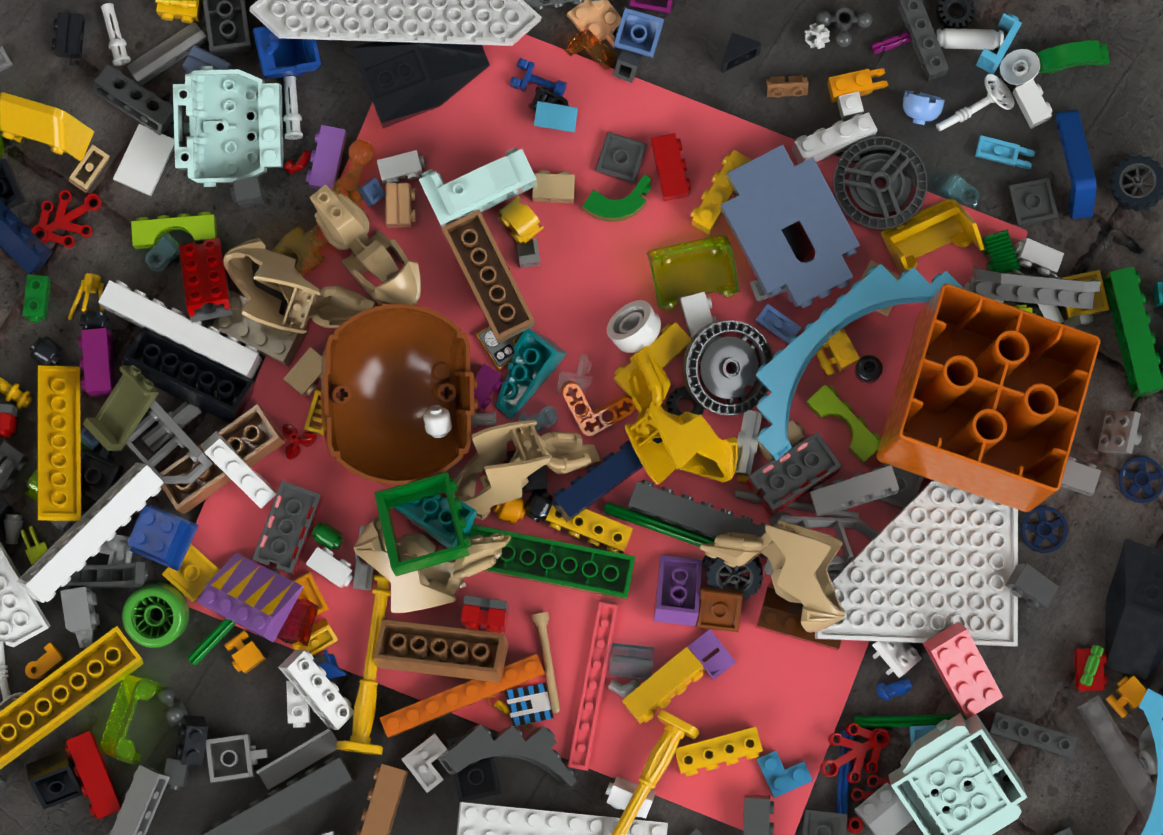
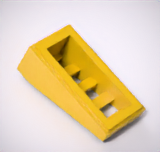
(311, 427)

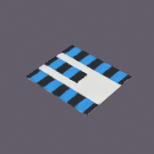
(529, 704)

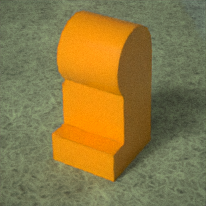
(46, 663)

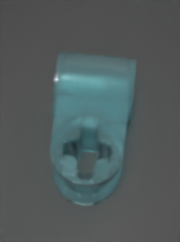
(957, 188)
(165, 250)

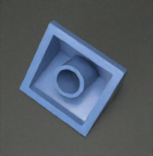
(639, 33)

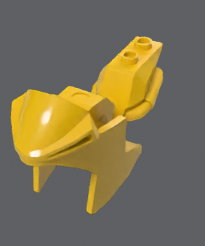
(681, 435)

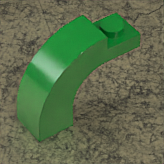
(1073, 55)
(618, 210)

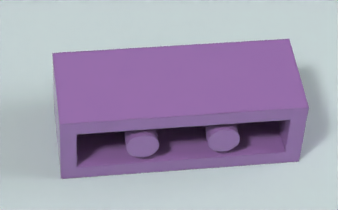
(326, 157)

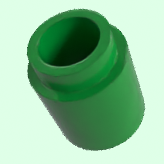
(327, 536)

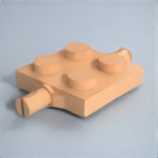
(597, 17)

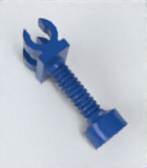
(558, 87)

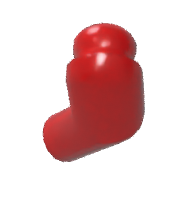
(300, 164)

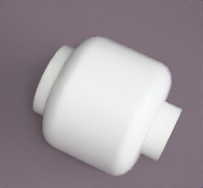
(437, 421)

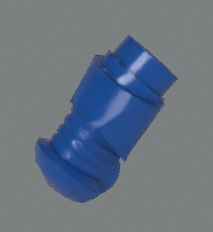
(894, 689)

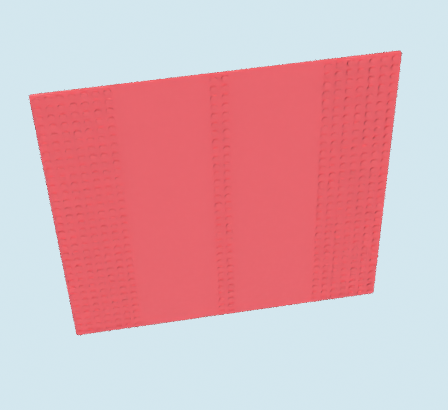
(584, 277)

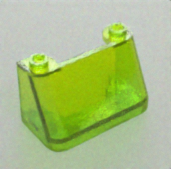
(691, 269)
(113, 739)

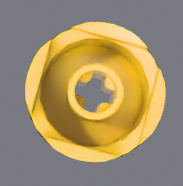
(520, 220)

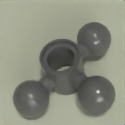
(844, 38)
(175, 712)

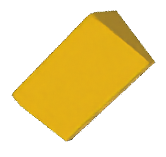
(320, 638)

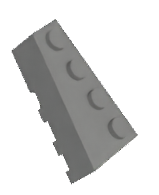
(854, 491)

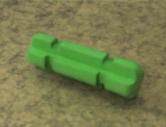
(1091, 665)

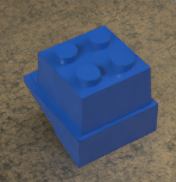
(285, 56)
(162, 537)

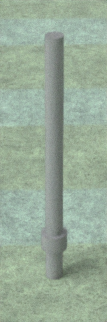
(794, 505)

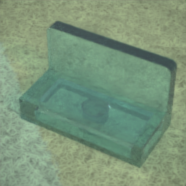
(631, 661)

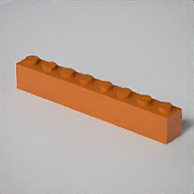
(460, 697)

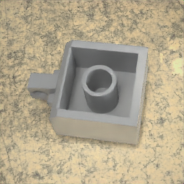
(80, 614)
(232, 758)

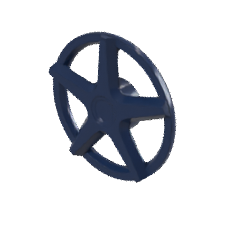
(1140, 480)
(1044, 529)

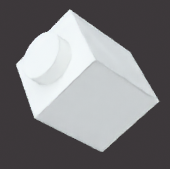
(849, 105)

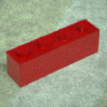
(94, 775)

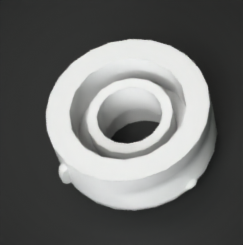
(634, 326)

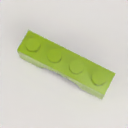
(148, 232)
(826, 403)

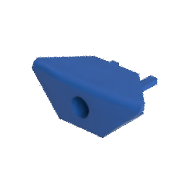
(329, 664)

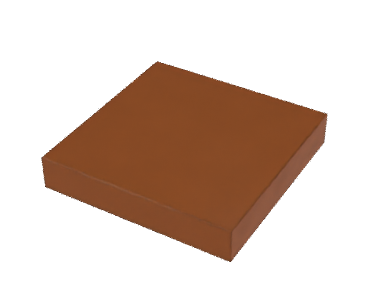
(719, 609)

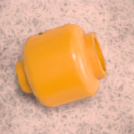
(510, 511)

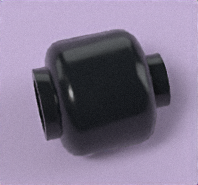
(94, 319)
(45, 351)
(870, 362)
(538, 505)

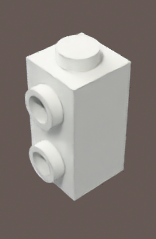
(1032, 103)
(400, 167)
(1038, 256)
(326, 565)
(297, 708)
(621, 793)

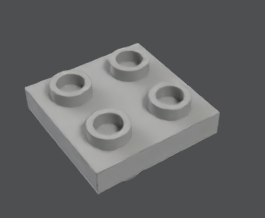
(1119, 432)

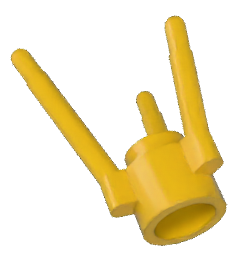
(90, 285)

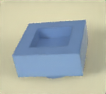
(372, 192)
(88, 439)

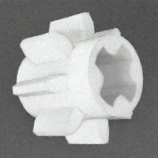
(817, 36)

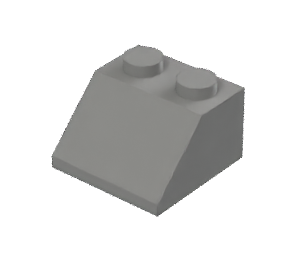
(884, 812)

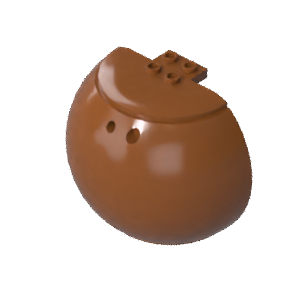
(389, 373)

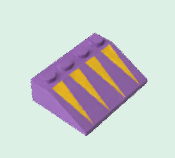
(251, 596)

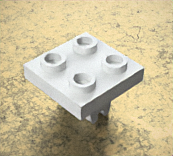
(898, 655)

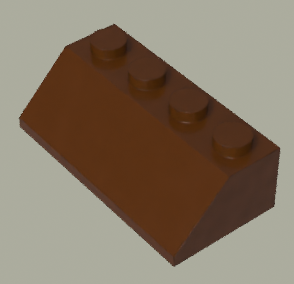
(785, 619)

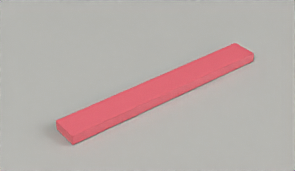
(593, 686)

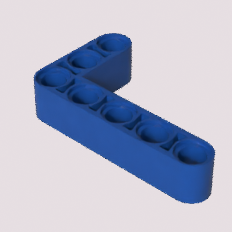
(1078, 164)

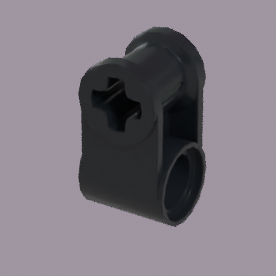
(546, 96)

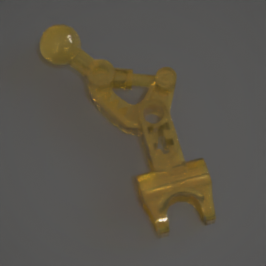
(308, 244)

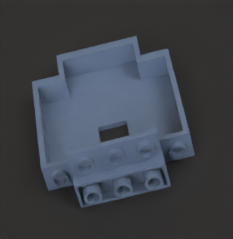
(774, 196)

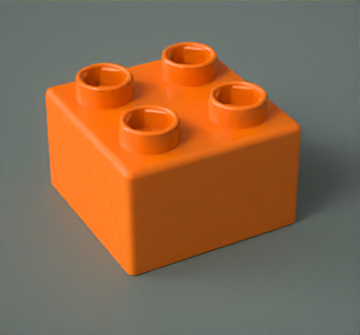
(988, 398)

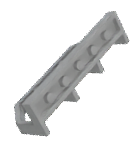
(1034, 289)
(180, 439)
(838, 562)

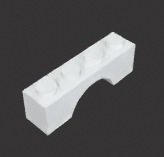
(238, 470)

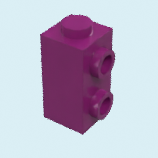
(487, 382)

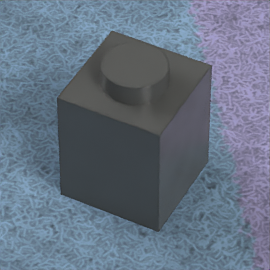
(627, 65)
(177, 772)

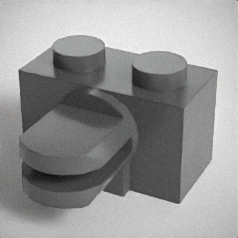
(10, 463)

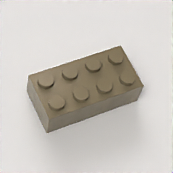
(269, 341)

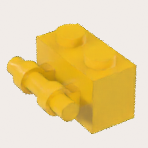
(179, 9)
(841, 351)

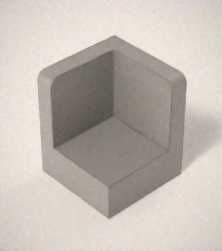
(528, 254)

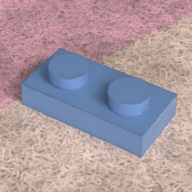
(778, 324)

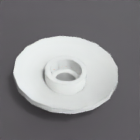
(1017, 61)

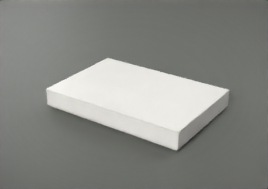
(144, 160)

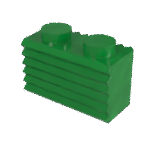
(1000, 252)

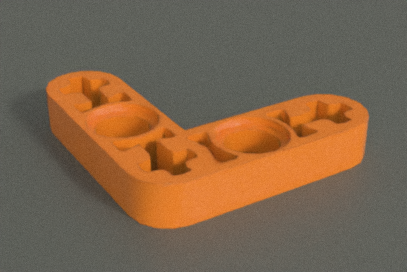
(589, 415)

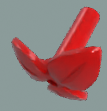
(290, 433)

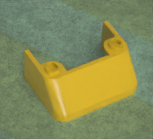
(43, 124)
(929, 231)

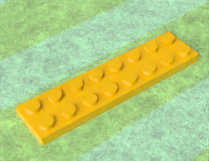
(59, 443)

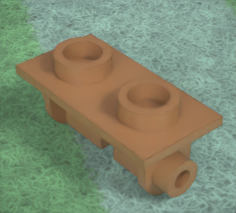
(778, 87)

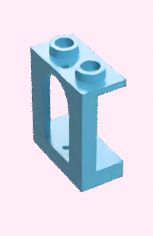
(988, 60)

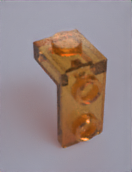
(592, 45)

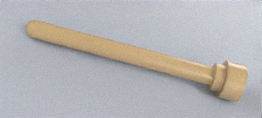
(541, 621)

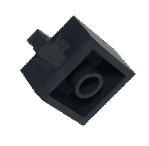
(98, 473)

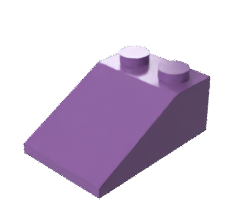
(678, 590)

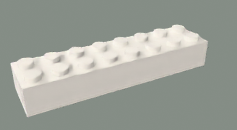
(175, 326)
(87, 536)

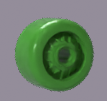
(140, 619)

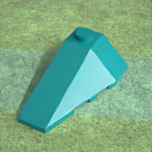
(530, 367)
(435, 519)

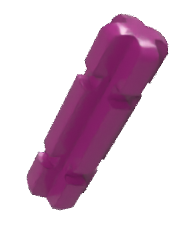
(890, 42)

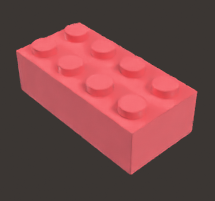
(963, 670)

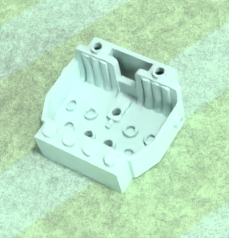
(227, 99)
(479, 188)
(944, 762)

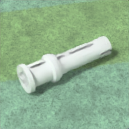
(115, 45)
(292, 117)

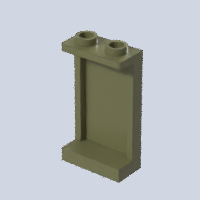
(122, 409)

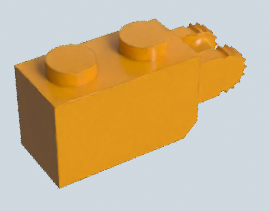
(855, 82)

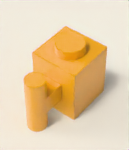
(247, 656)
(1130, 693)

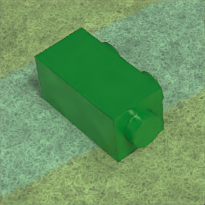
(36, 298)

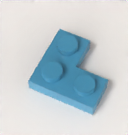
(781, 780)

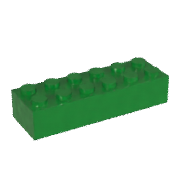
(1133, 332)

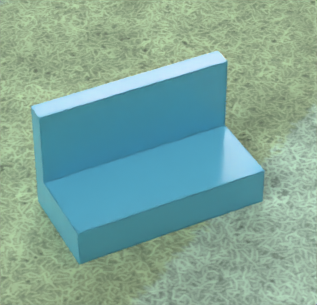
(556, 116)

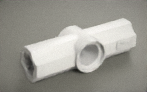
(748, 441)

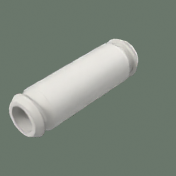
(970, 38)

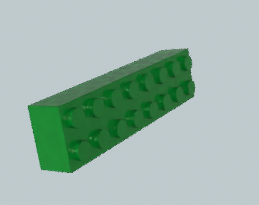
(562, 564)

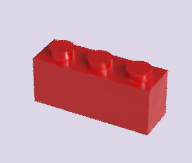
(670, 167)

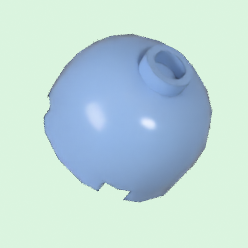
(922, 106)

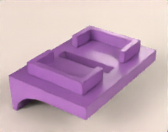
(719, 662)

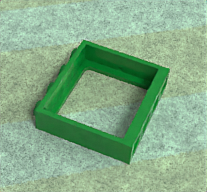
(415, 491)

